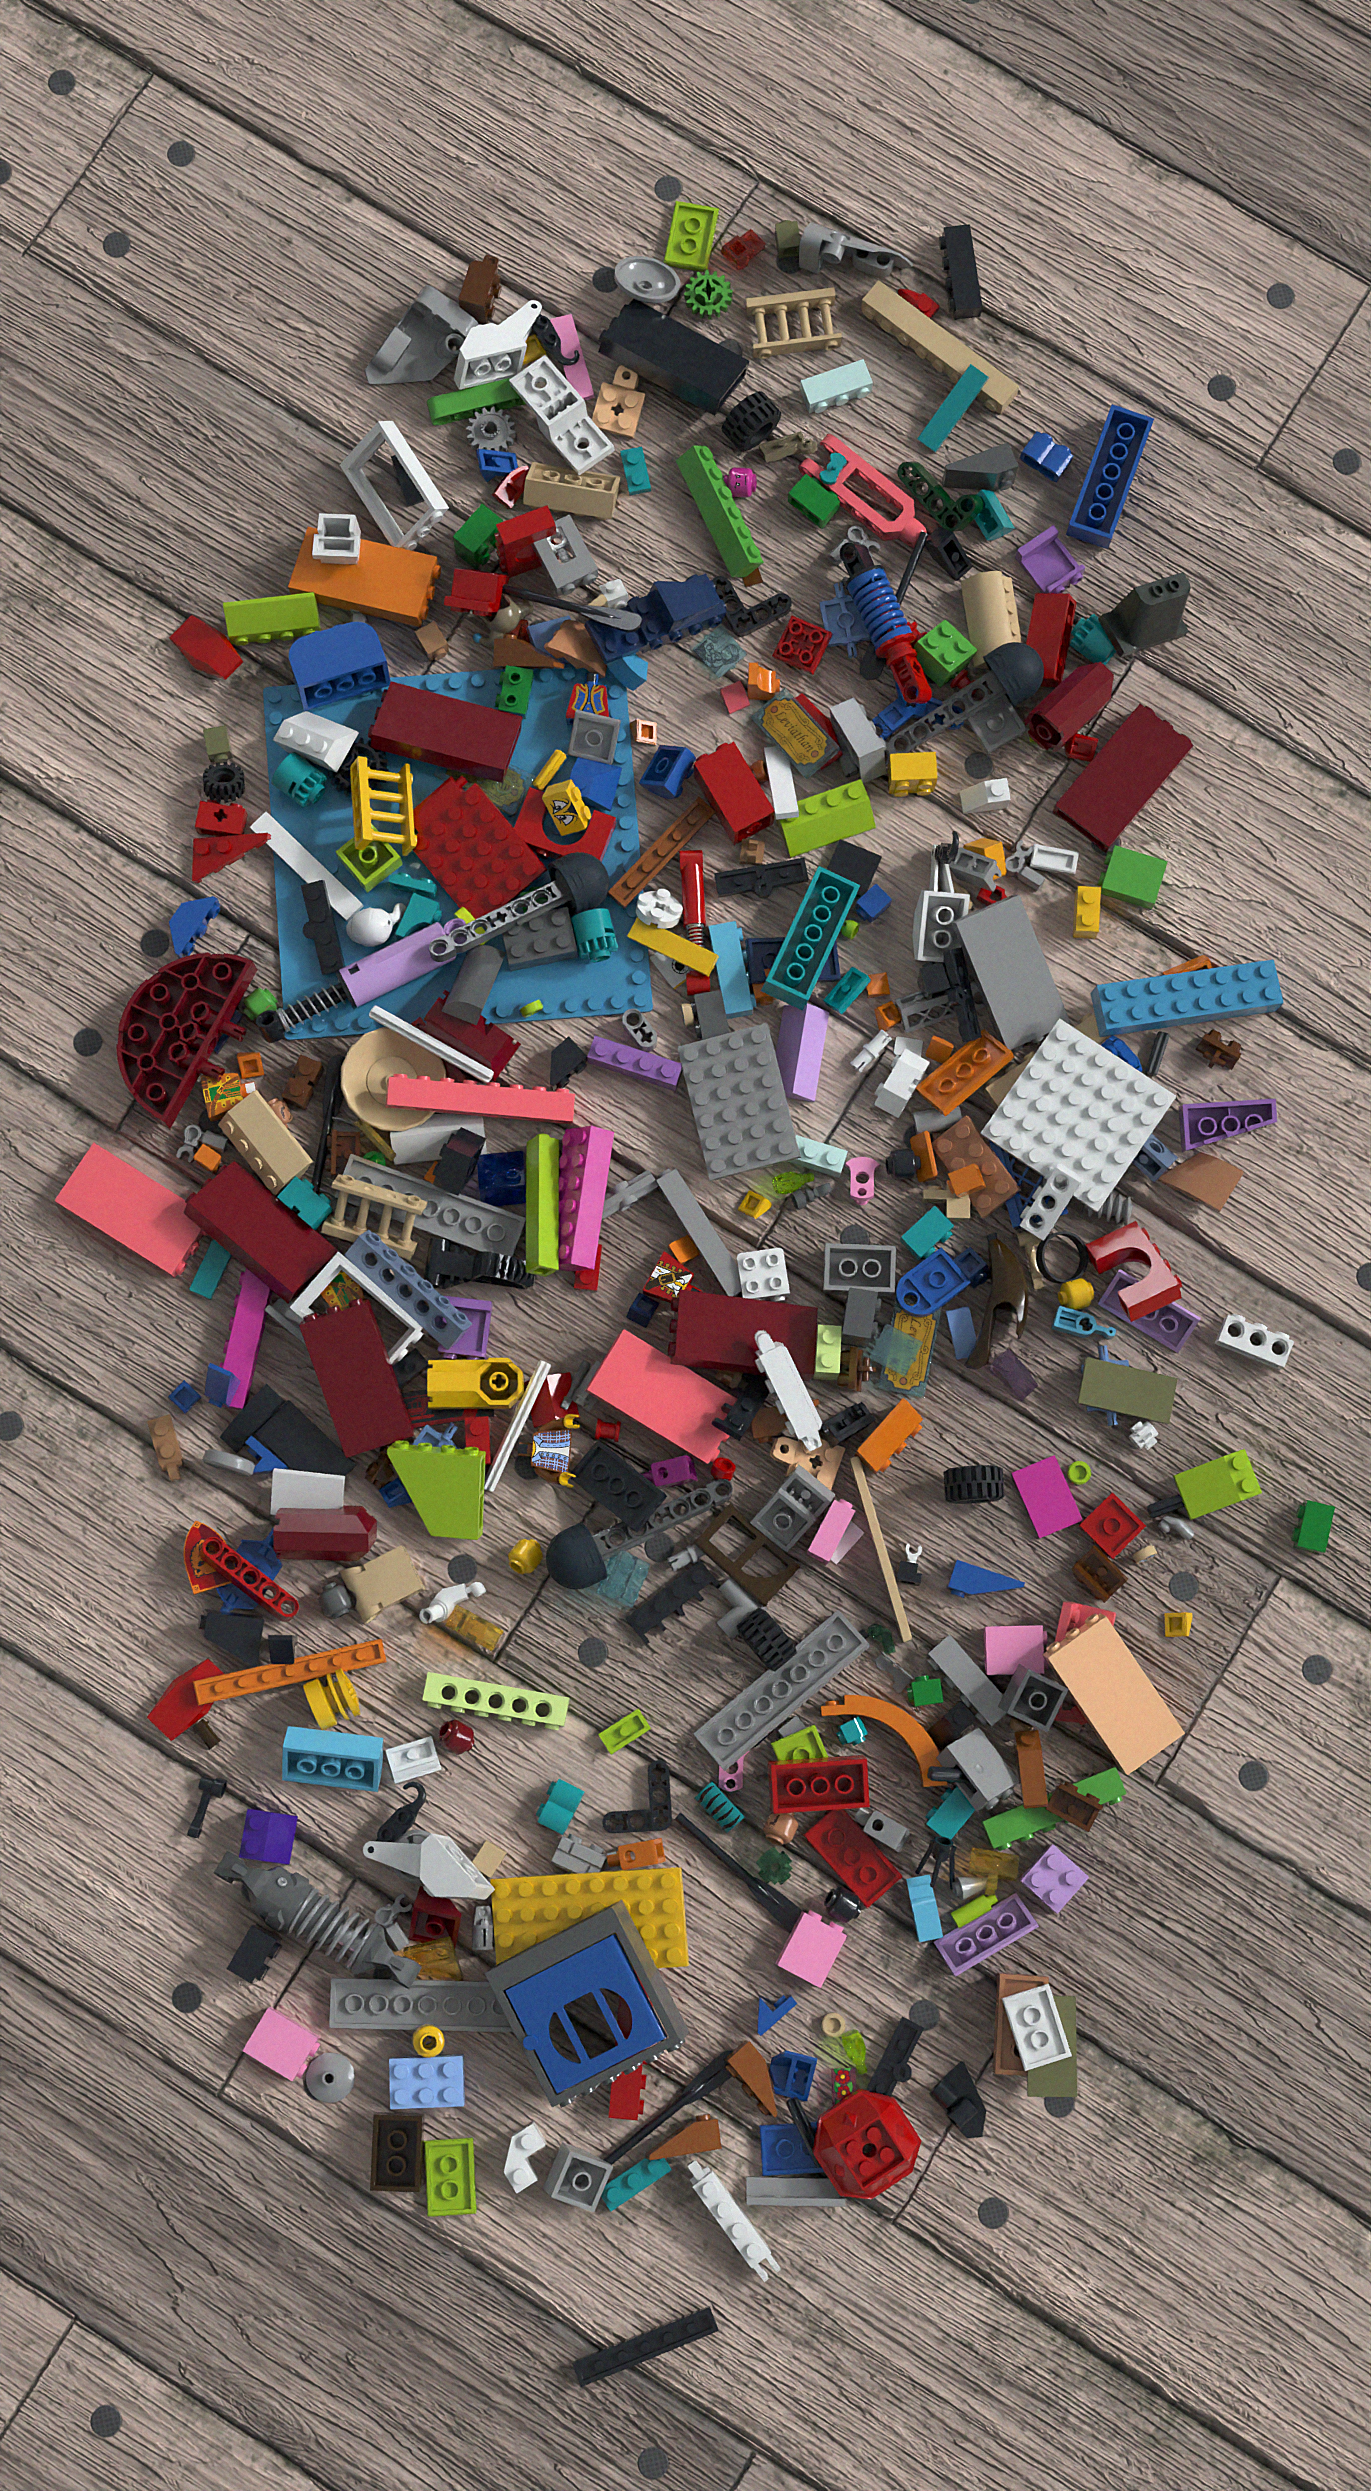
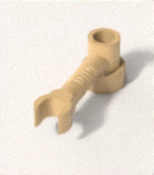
(1029, 1241)

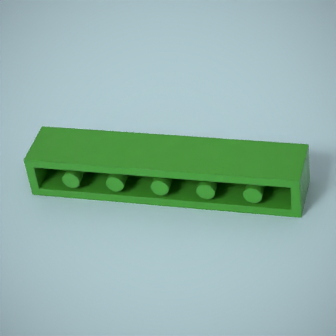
(719, 511)
(1022, 1822)

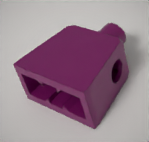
(680, 1471)

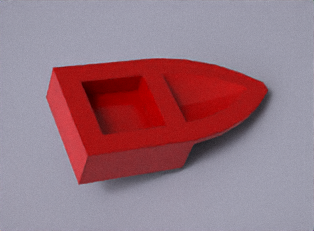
(920, 302)
(511, 487)

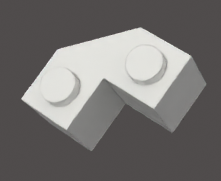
(901, 1082)
(517, 2166)

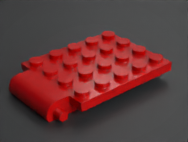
(472, 848)

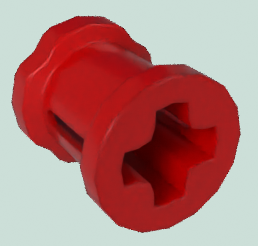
(607, 1430)

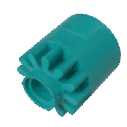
(1092, 640)
(299, 780)
(594, 934)

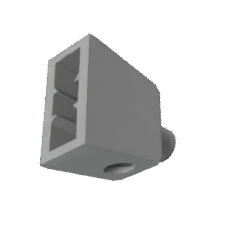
(892, 1833)

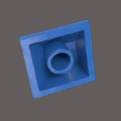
(596, 782)

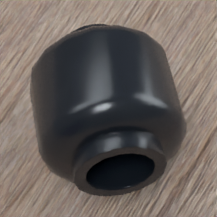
(902, 1164)
(842, 1904)

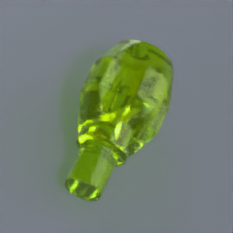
(790, 1181)
(855, 2049)

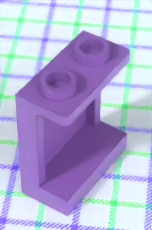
(1049, 563)
(474, 1342)

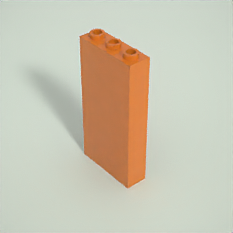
(382, 584)

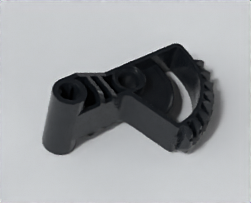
(451, 1266)

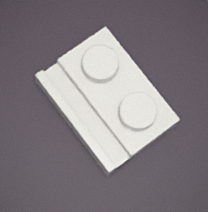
(413, 1759)

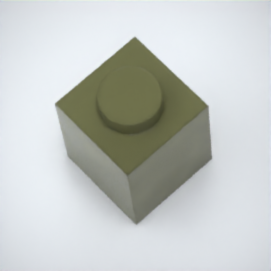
(787, 238)
(218, 744)

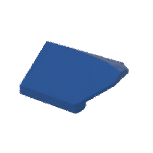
(792, 2074)

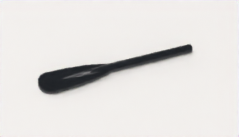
(606, 616)
(871, 665)
(332, 1102)
(776, 1903)
(706, 2081)

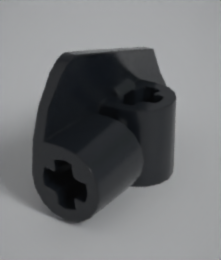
(961, 2101)

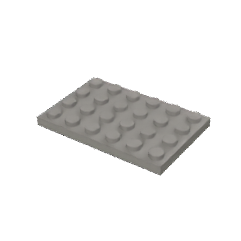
(739, 1102)

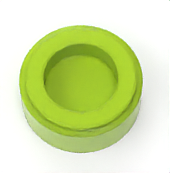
(531, 1008)
(1079, 1473)

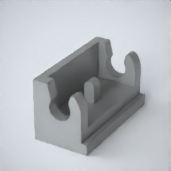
(975, 869)

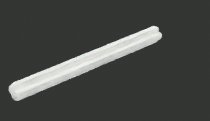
(431, 1044)
(516, 1425)

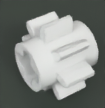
(1143, 1435)

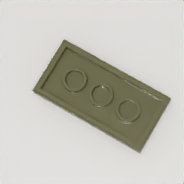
(1127, 1390)
(1058, 2077)

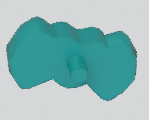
(830, 475)

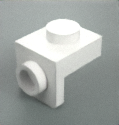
(615, 593)

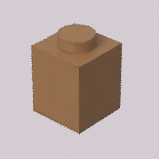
(432, 641)

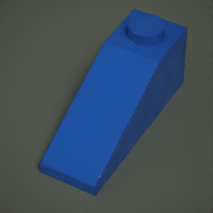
(220, 1386)
(974, 1580)

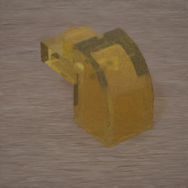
(474, 1628)

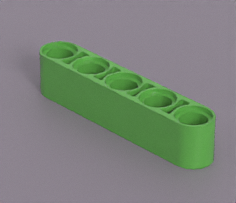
(465, 402)

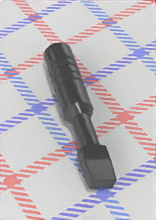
(575, 1384)

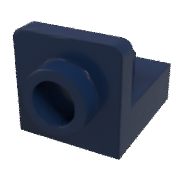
(973, 1267)

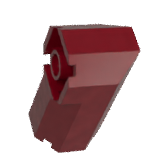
(1070, 706)
(479, 1042)
(324, 1533)

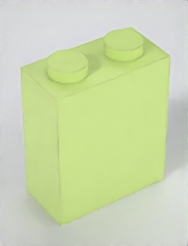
(827, 1352)

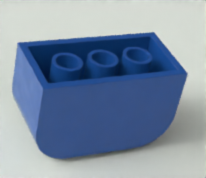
(338, 664)

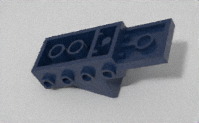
(667, 615)

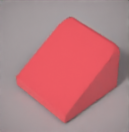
(734, 697)

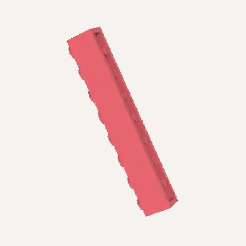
(480, 1100)

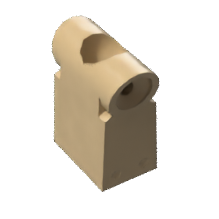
(382, 1582)

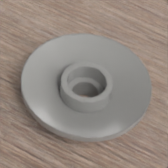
(343, 2077)

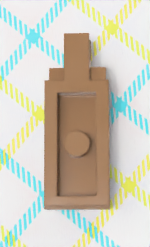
(166, 1445)

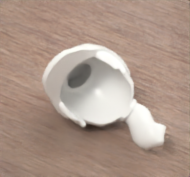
(374, 925)

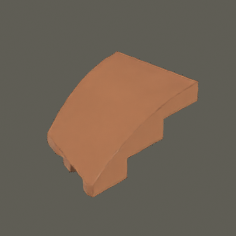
(576, 647)
(1204, 1179)

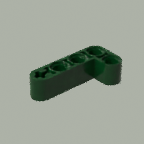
(935, 493)

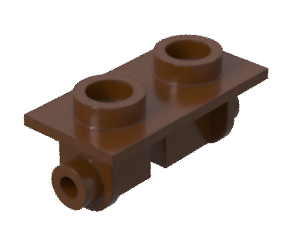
(378, 1469)

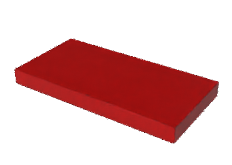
(852, 1856)

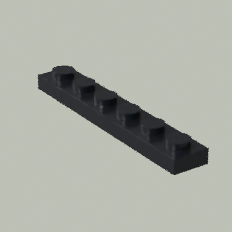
(645, 2346)

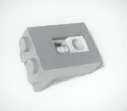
(573, 572)

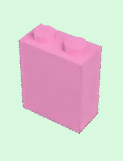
(831, 1531)
(1014, 1645)
(811, 1948)
(282, 2044)

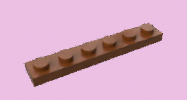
(661, 853)

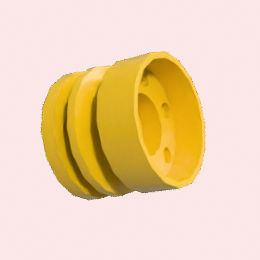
(332, 1699)

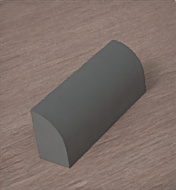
(474, 983)

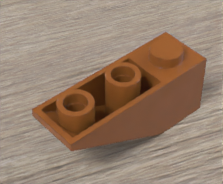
(752, 2070)

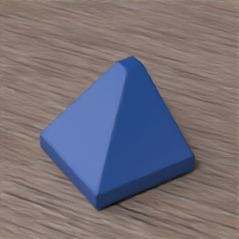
(395, 1494)

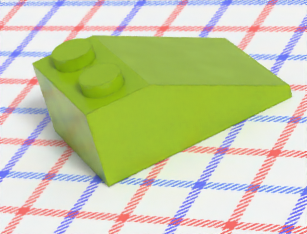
(1217, 1484)

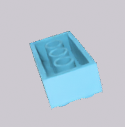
(332, 1759)

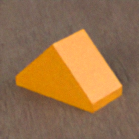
(991, 849)

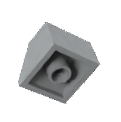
(577, 2177)

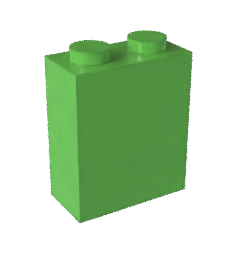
(1132, 877)

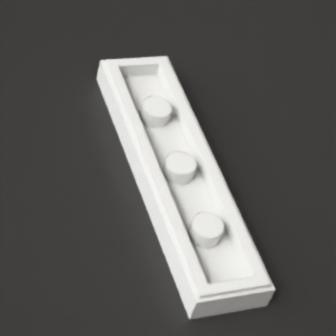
(781, 784)

